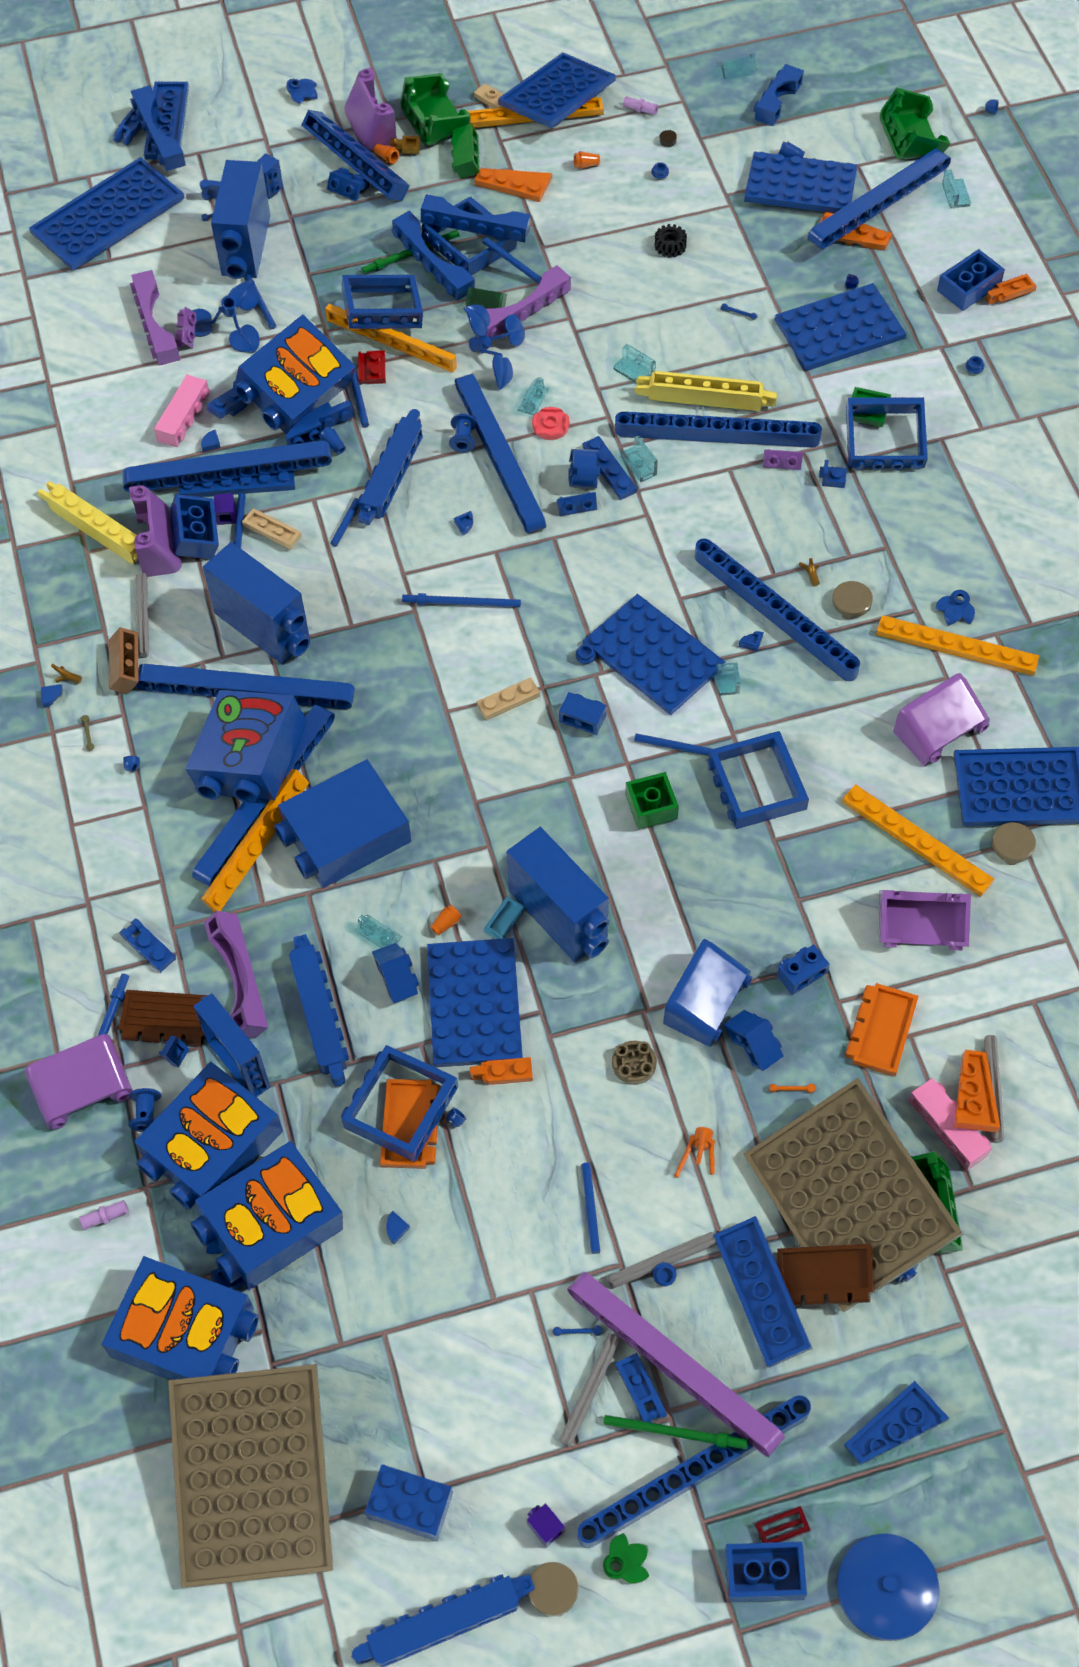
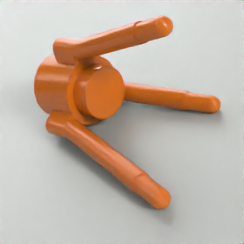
(702, 1140)

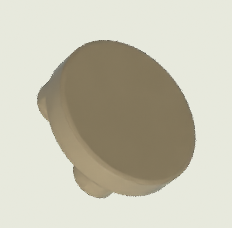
(852, 599)
(1013, 842)
(634, 1062)
(554, 1589)

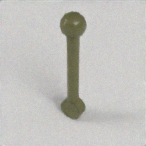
(85, 720)

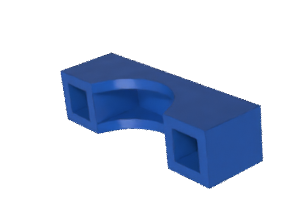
(786, 82)

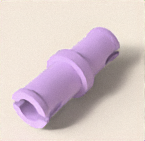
(640, 105)
(104, 1214)

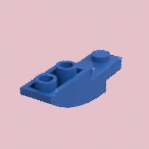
(226, 404)
(312, 424)

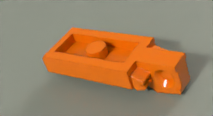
(1011, 289)
(503, 1071)

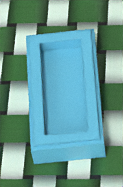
(504, 918)

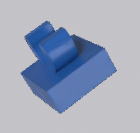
(174, 1051)

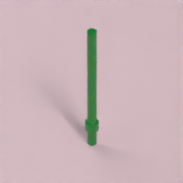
(379, 264)
(721, 1439)

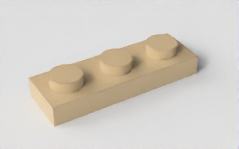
(271, 528)
(508, 698)

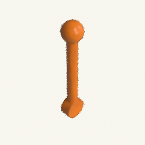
(810, 1088)

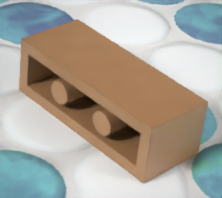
(123, 660)

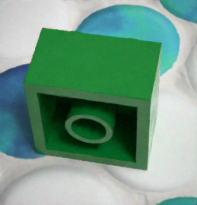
(651, 800)

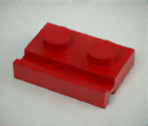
(372, 367)

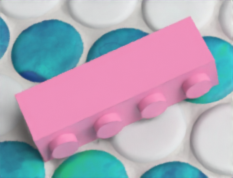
(182, 410)
(939, 1113)

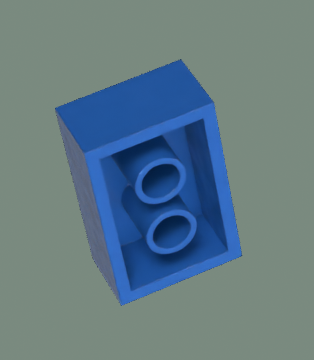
(970, 279)
(194, 526)
(409, 1502)
(765, 1572)

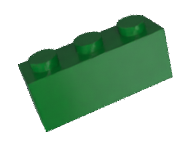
(465, 151)

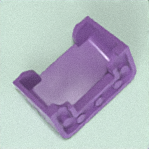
(370, 121)
(156, 546)
(940, 718)
(924, 918)
(77, 1079)

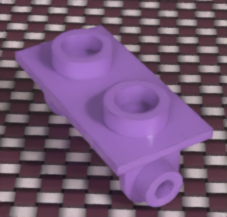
(185, 319)
(782, 459)

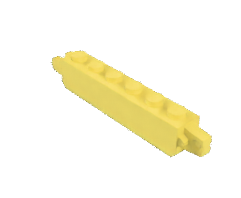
(705, 391)
(91, 521)

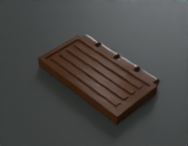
(160, 1015)
(829, 1272)

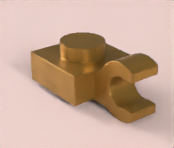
(407, 144)

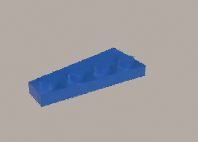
(897, 1423)

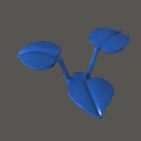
(243, 296)
(479, 321)

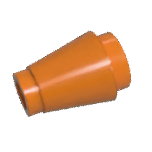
(387, 153)
(586, 159)
(446, 919)

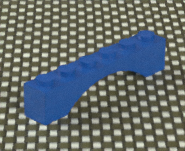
(168, 149)
(509, 226)
(452, 277)

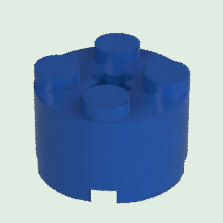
(583, 468)

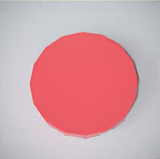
(550, 423)

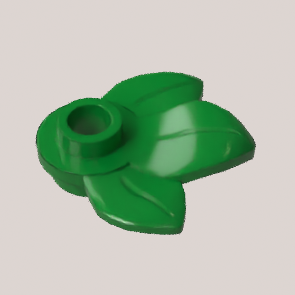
(630, 1560)

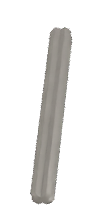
(142, 614)
(991, 1049)
(669, 1256)
(589, 1390)

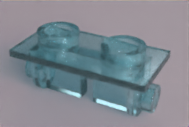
(533, 397)
(376, 931)

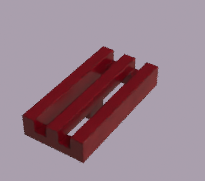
(802, 1520)

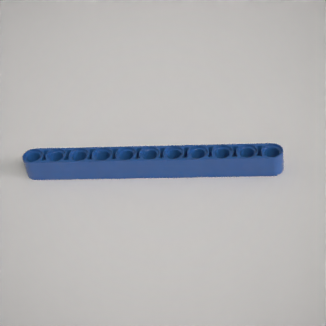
(878, 199)
(718, 429)
(500, 454)
(228, 466)
(777, 610)
(209, 682)
(227, 841)
(682, 1473)

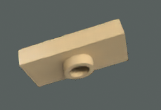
(488, 95)

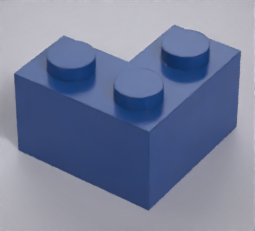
(394, 968)
(756, 1039)

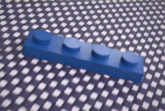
(611, 469)

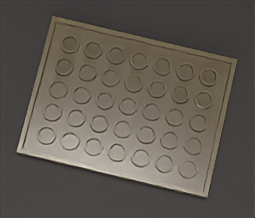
(852, 1182)
(250, 1476)

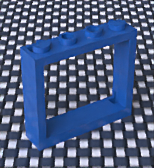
(474, 264)
(381, 317)
(893, 405)
(775, 810)
(232, 1045)
(413, 1149)

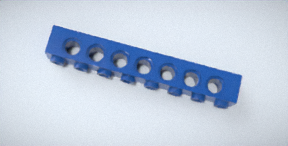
(355, 155)

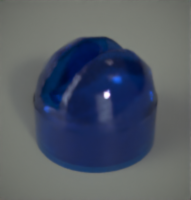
(851, 281)

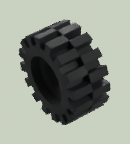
(670, 233)

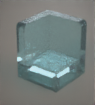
(728, 679)

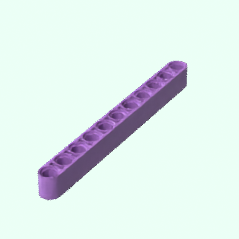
(676, 1364)

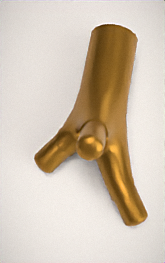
(812, 571)
(66, 675)

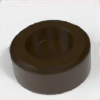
(668, 138)

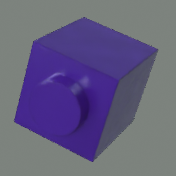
(225, 509)
(545, 1524)

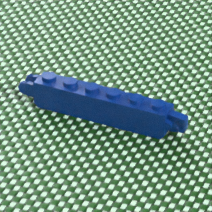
(391, 468)
(317, 1010)
(444, 1621)

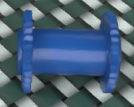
(462, 441)
(144, 1108)

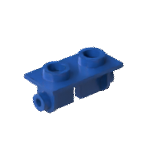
(577, 503)

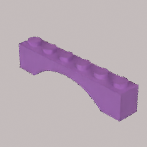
(552, 286)
(146, 295)
(227, 937)

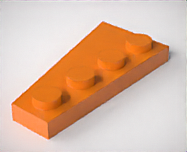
(517, 183)
(866, 236)
(975, 1096)

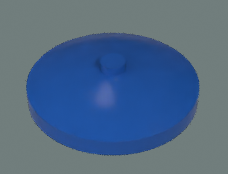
(887, 1587)

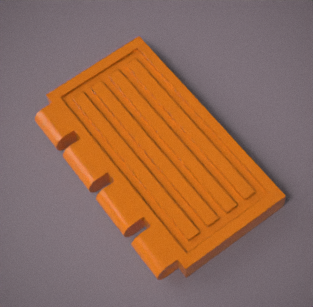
(884, 1028)
(403, 1112)

